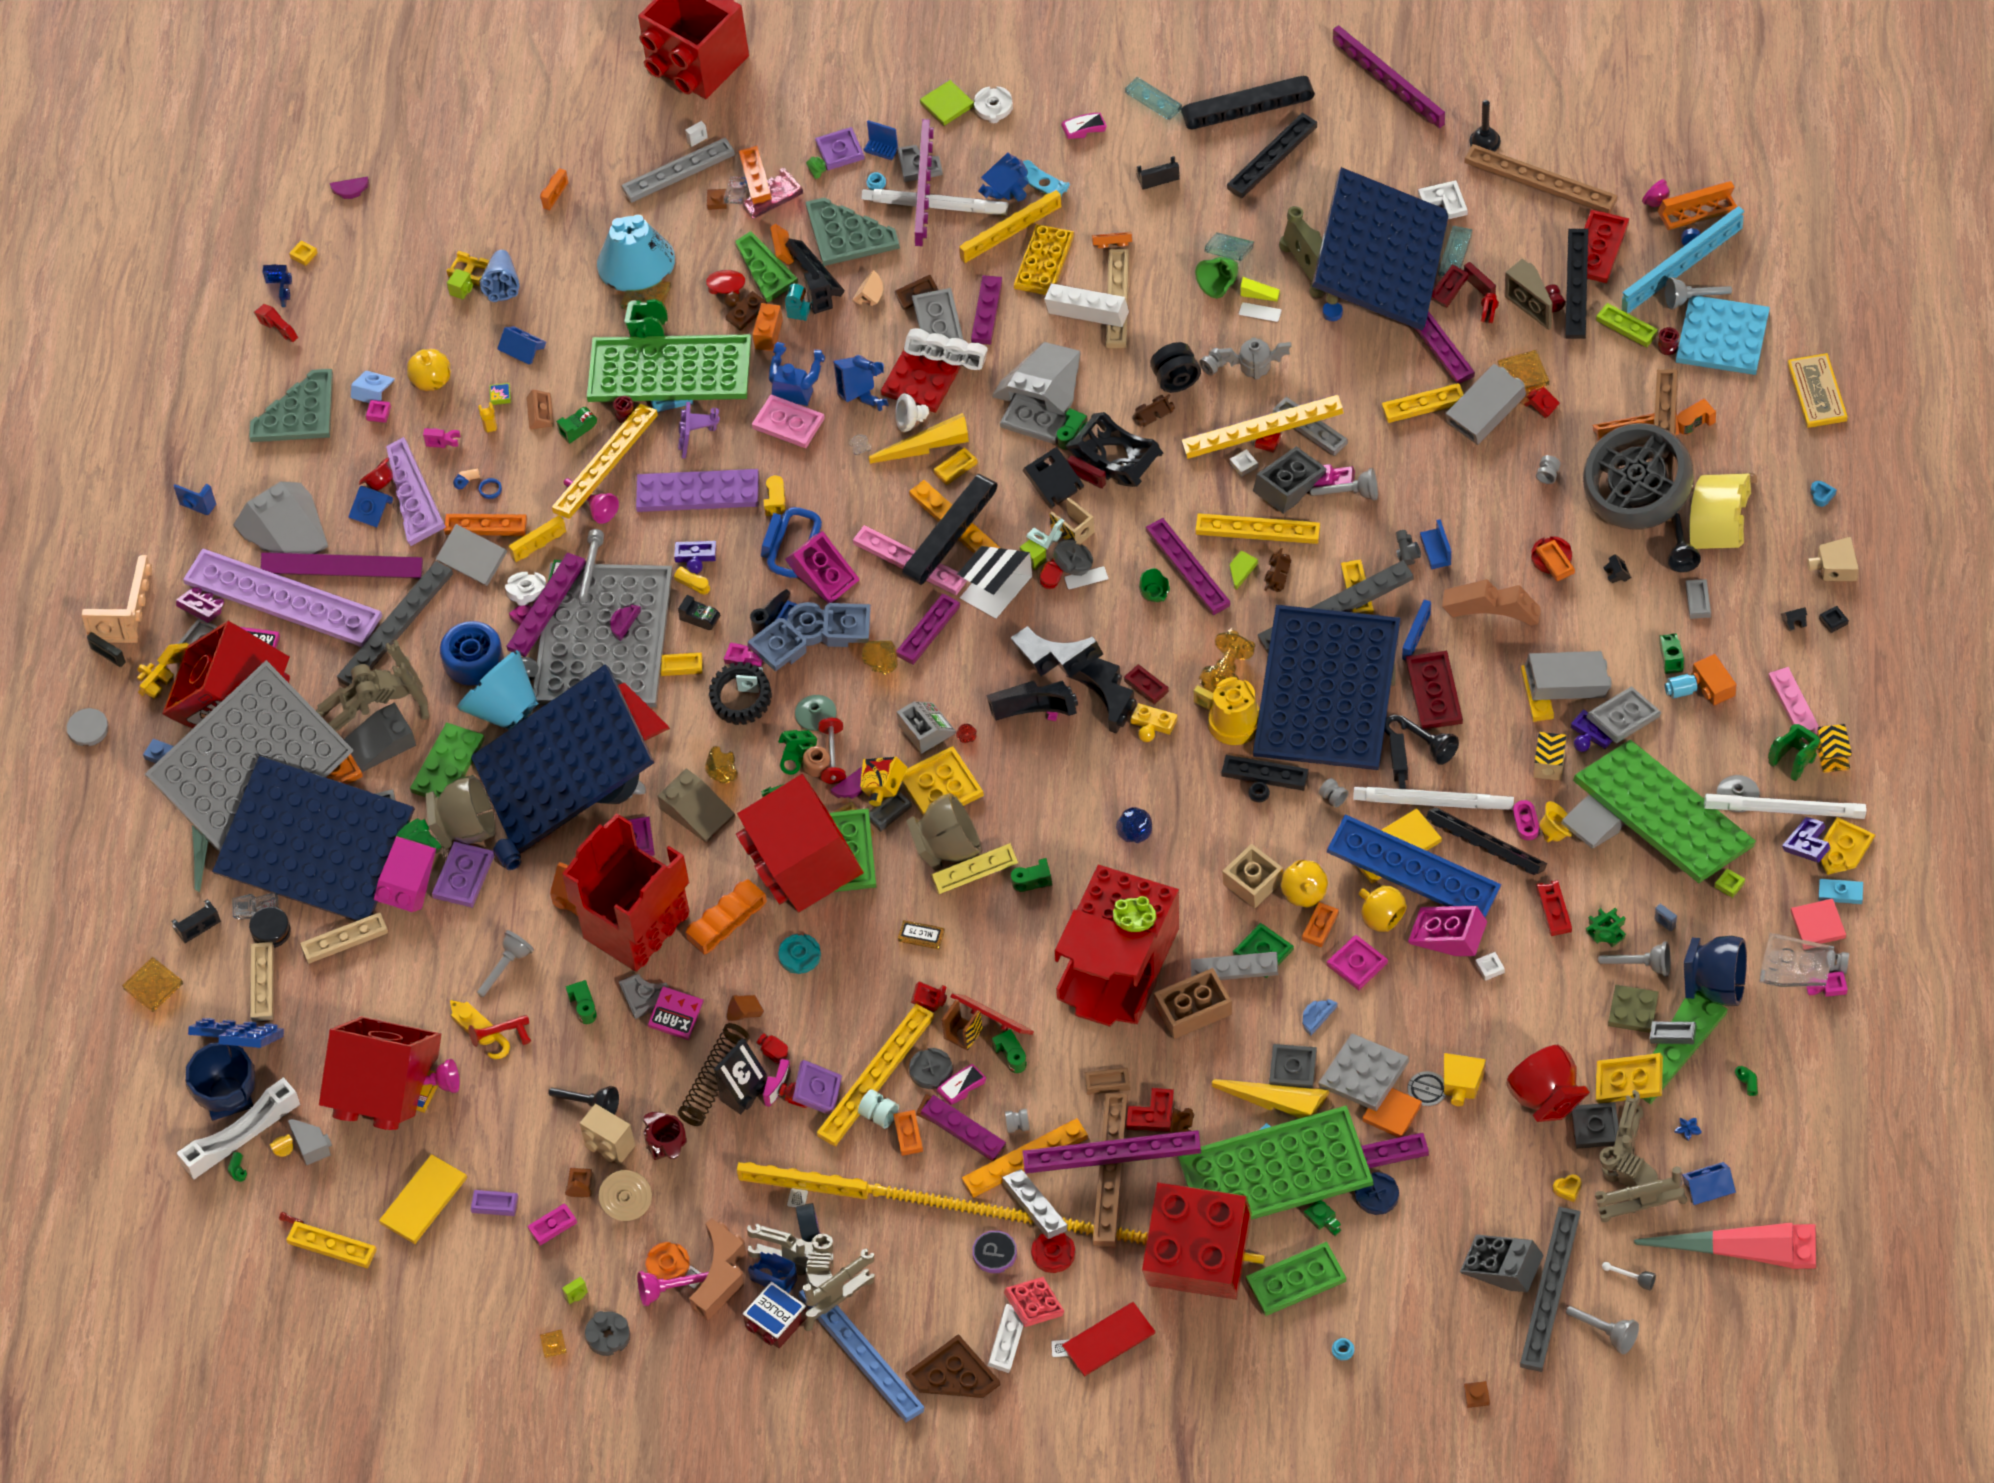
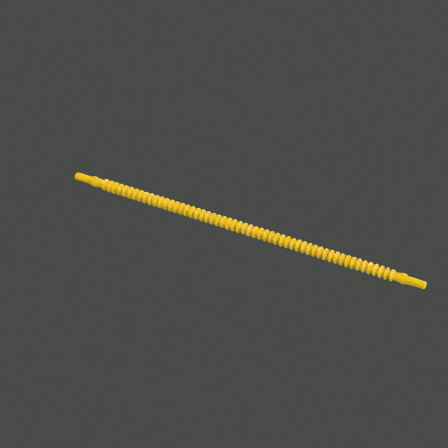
(878, 1190)

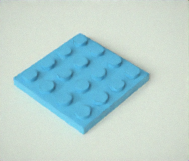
(1722, 334)

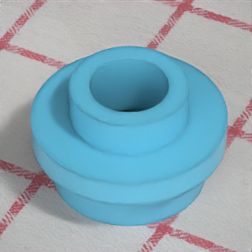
(876, 181)
(1342, 1343)

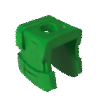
(646, 318)
(418, 832)

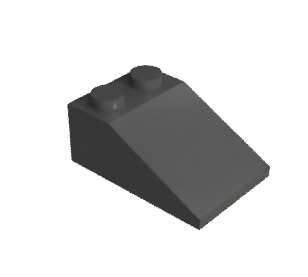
(1288, 479)
(380, 737)

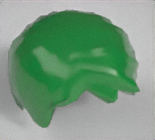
(1154, 585)

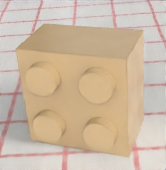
(1252, 876)
(607, 1134)

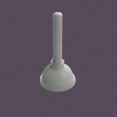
(1677, 292)
(1365, 485)
(514, 948)
(1658, 959)
(1621, 1334)

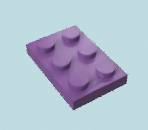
(463, 874)

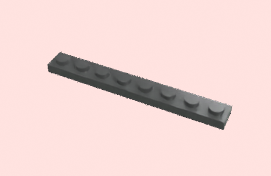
(1358, 594)
(398, 620)
(1550, 1289)

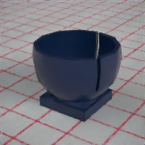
(1716, 969)
(221, 1080)

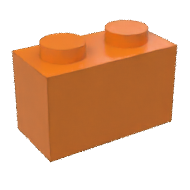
(767, 327)
(1714, 679)

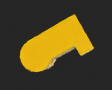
(776, 494)

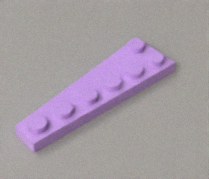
(416, 502)

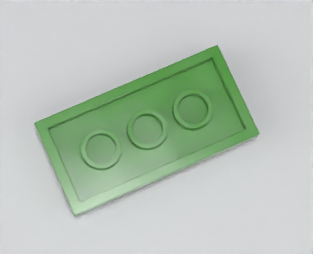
(447, 759)
(857, 833)
(1296, 1278)

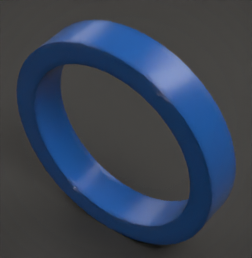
(488, 481)

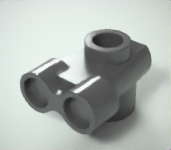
(1408, 549)

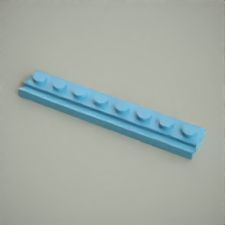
(1682, 259)

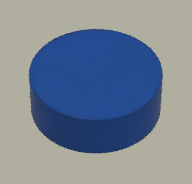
(1688, 235)
(1332, 312)

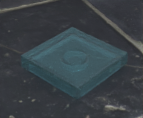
(1229, 246)

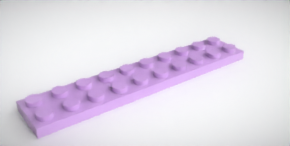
(283, 597)

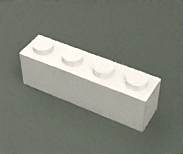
(1086, 305)

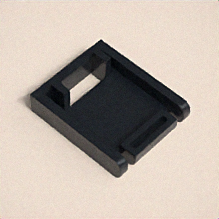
(1055, 480)

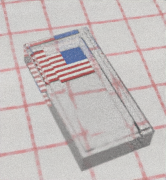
(736, 190)

